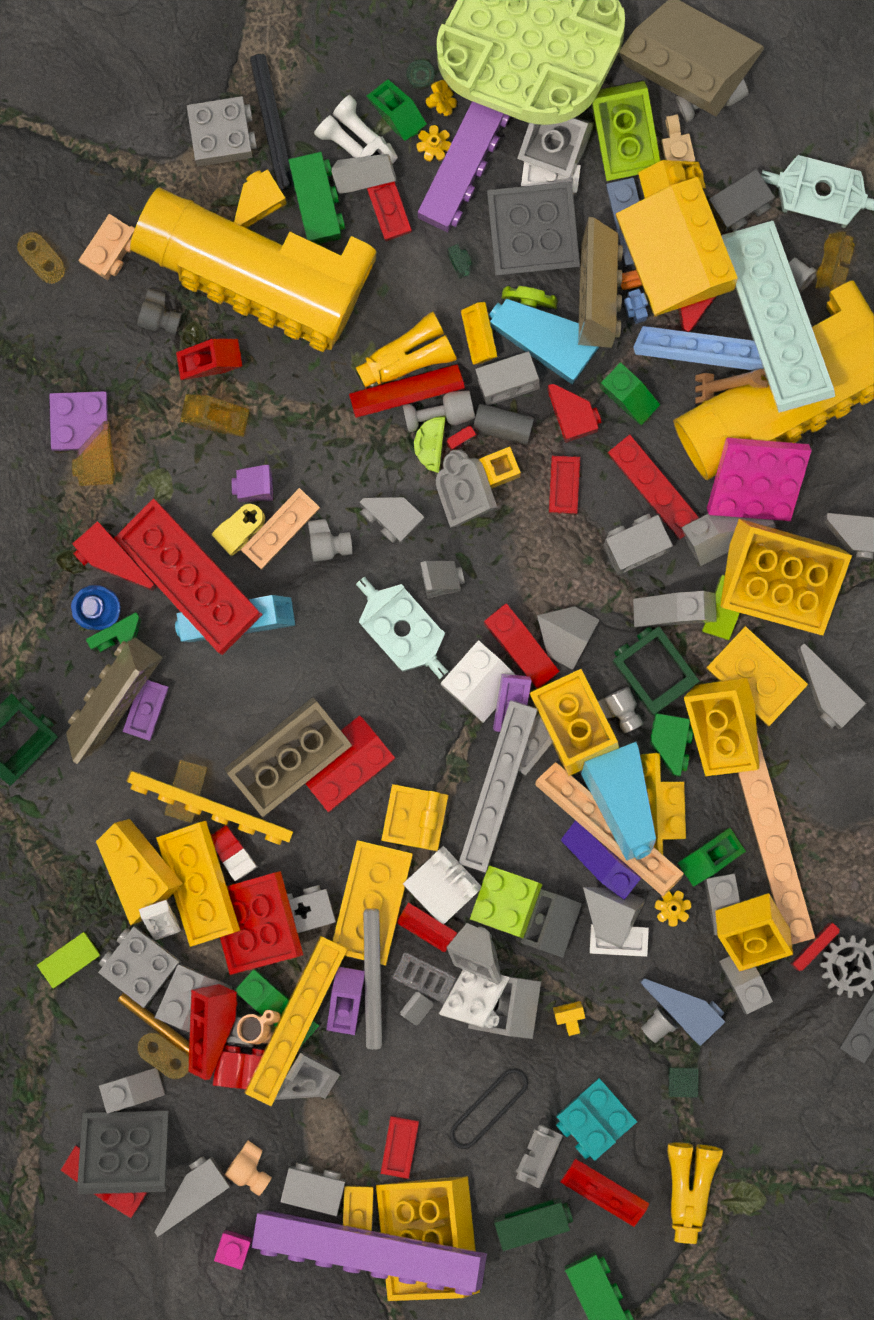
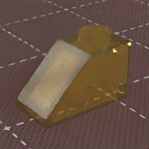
(214, 415)
(95, 458)

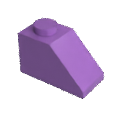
(253, 484)
(345, 1000)

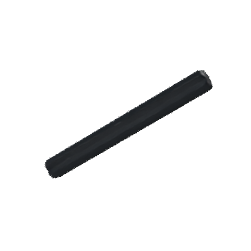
(271, 121)

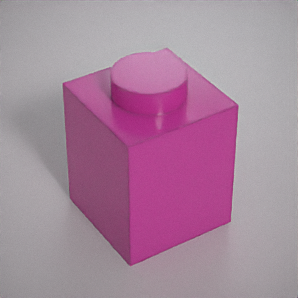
(233, 1249)

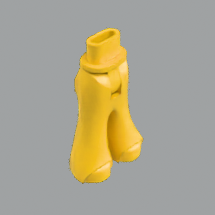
(392, 359)
(687, 1205)

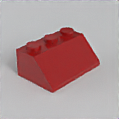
(353, 767)

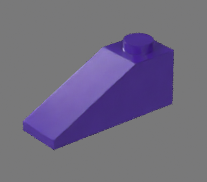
(600, 860)

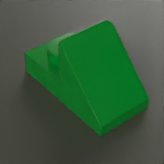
(123, 631)

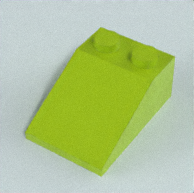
(625, 130)

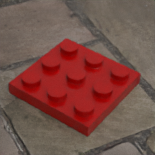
(264, 924)

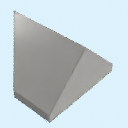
(566, 634)
(611, 914)
(307, 1079)

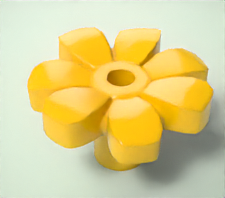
(441, 98)
(433, 143)
(666, 911)

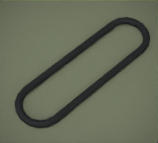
(496, 1118)

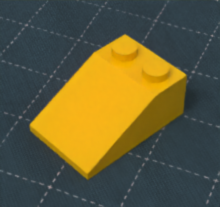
(574, 721)
(724, 726)

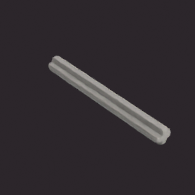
(372, 978)

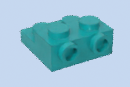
(595, 1120)

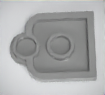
(464, 488)

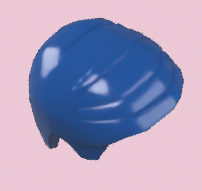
(96, 607)

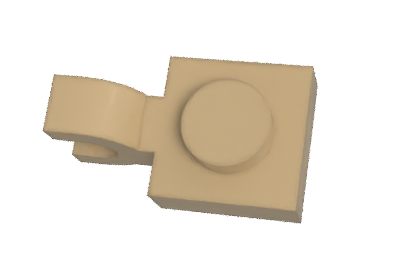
(677, 146)

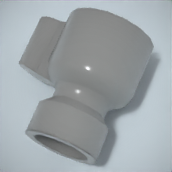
(324, 544)
(622, 705)

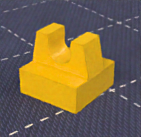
(569, 1015)

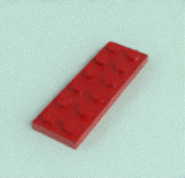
(188, 576)

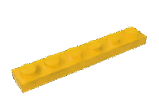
(220, 812)
(295, 1021)

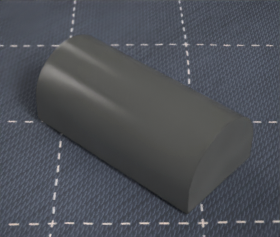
(503, 424)

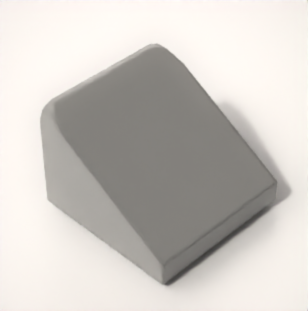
(416, 1008)

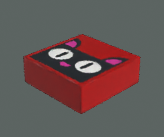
(461, 438)

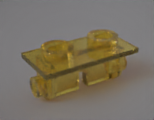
(837, 249)

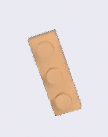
(280, 529)

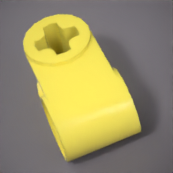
(235, 532)

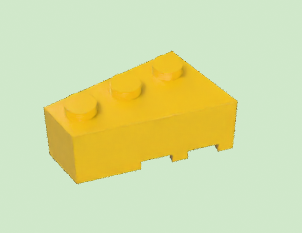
(136, 869)

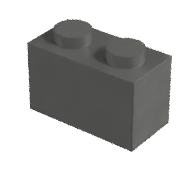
(741, 201)
(551, 923)

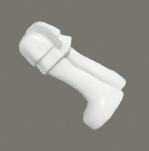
(346, 114)

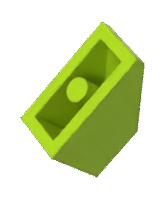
(725, 618)

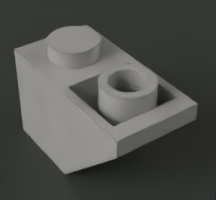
(394, 515)

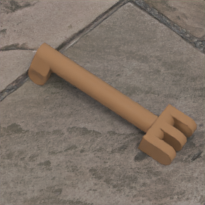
(710, 386)

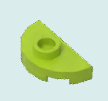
(530, 297)
(429, 443)

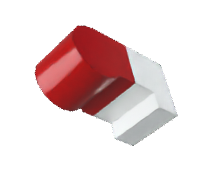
(232, 853)

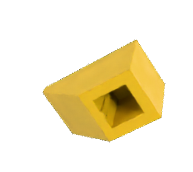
(668, 173)
(500, 467)

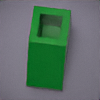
(670, 739)

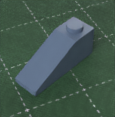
(691, 1013)

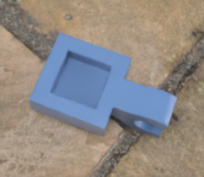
(635, 306)

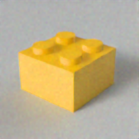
(754, 932)

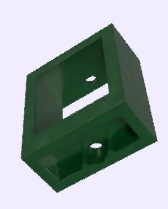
(676, 691)
(33, 746)
(533, 1223)

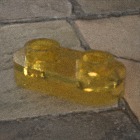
(40, 257)
(163, 1056)

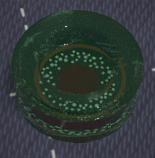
(420, 74)

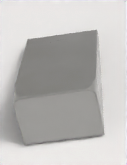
(362, 172)

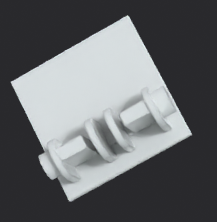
(442, 885)
(474, 1000)

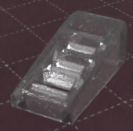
(398, 975)

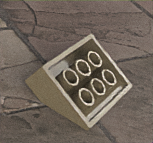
(690, 55)
(111, 698)

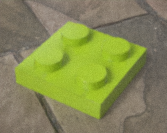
(506, 901)

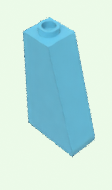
(545, 336)
(276, 613)
(622, 797)

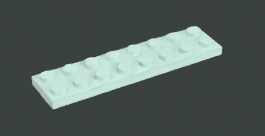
(777, 318)

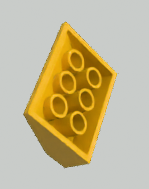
(677, 247)
(782, 577)
(427, 1212)

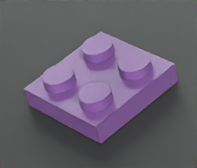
(75, 418)

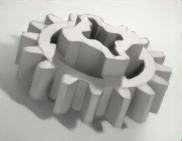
(845, 979)

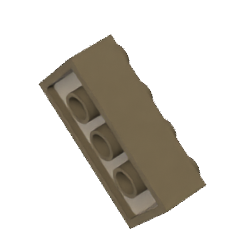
(599, 285)
(287, 757)

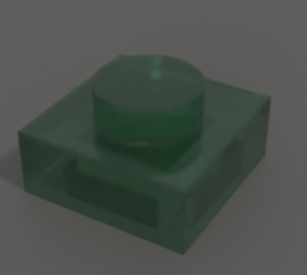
(460, 260)
(683, 1082)

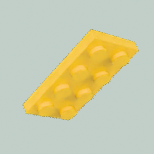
(374, 883)
(204, 895)

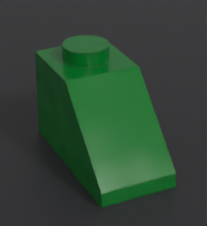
(397, 110)
(629, 394)
(711, 857)

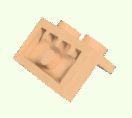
(108, 248)

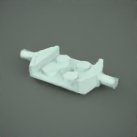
(799, 193)
(396, 605)

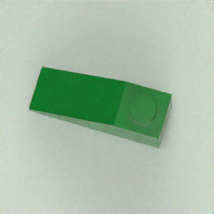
(266, 996)

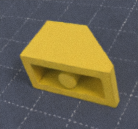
(258, 199)

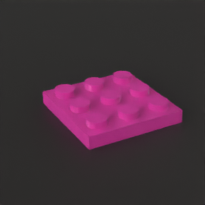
(758, 479)

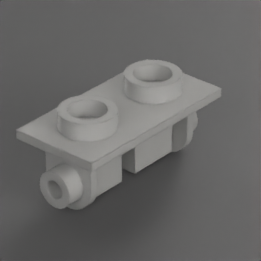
(536, 1164)

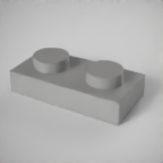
(536, 746)

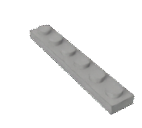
(498, 786)

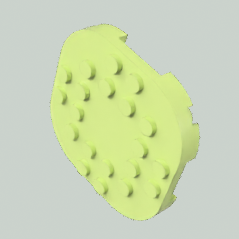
(530, 55)

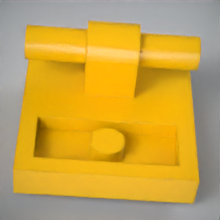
(414, 817)

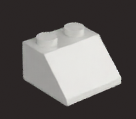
(477, 681)

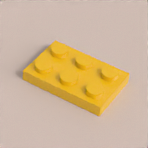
(769, 677)

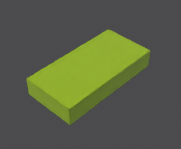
(68, 960)

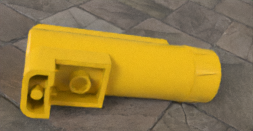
(284, 285)
(751, 412)

